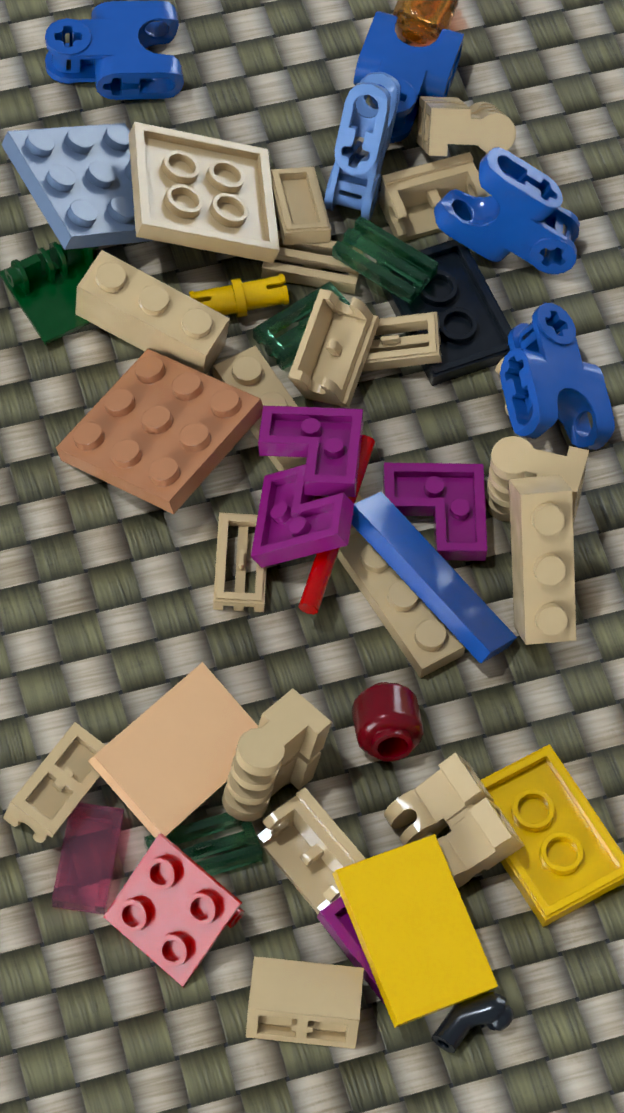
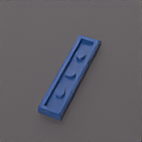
(431, 577)

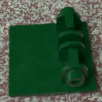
(48, 288)

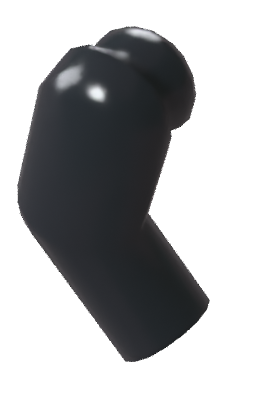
(483, 1009)

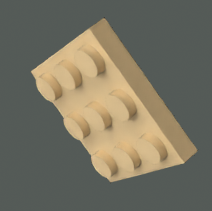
(202, 193)

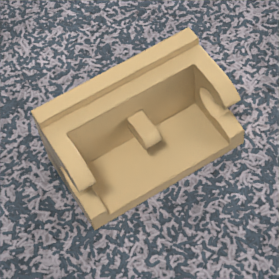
(412, 193)
(333, 349)
(56, 785)
(308, 848)
(304, 1002)

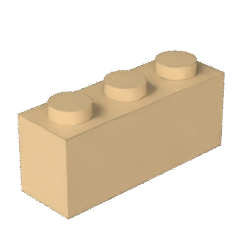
(150, 313)
(542, 559)

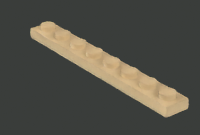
(405, 616)

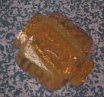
(424, 18)

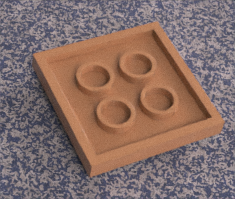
(160, 430)

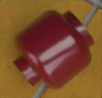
(387, 721)

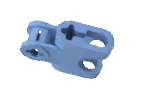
(357, 173)

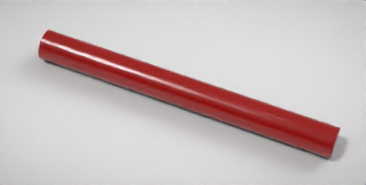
(325, 561)

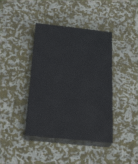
(470, 319)

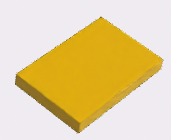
(566, 848)
(414, 930)

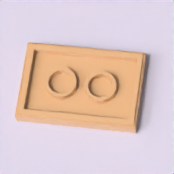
(175, 751)

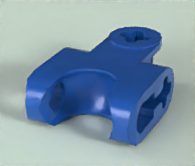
(114, 51)
(418, 69)
(517, 218)
(549, 382)

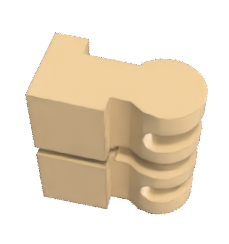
(453, 122)
(516, 458)
(275, 753)
(459, 799)

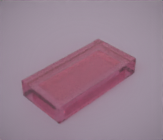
(88, 858)

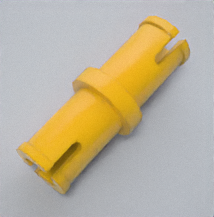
(244, 296)

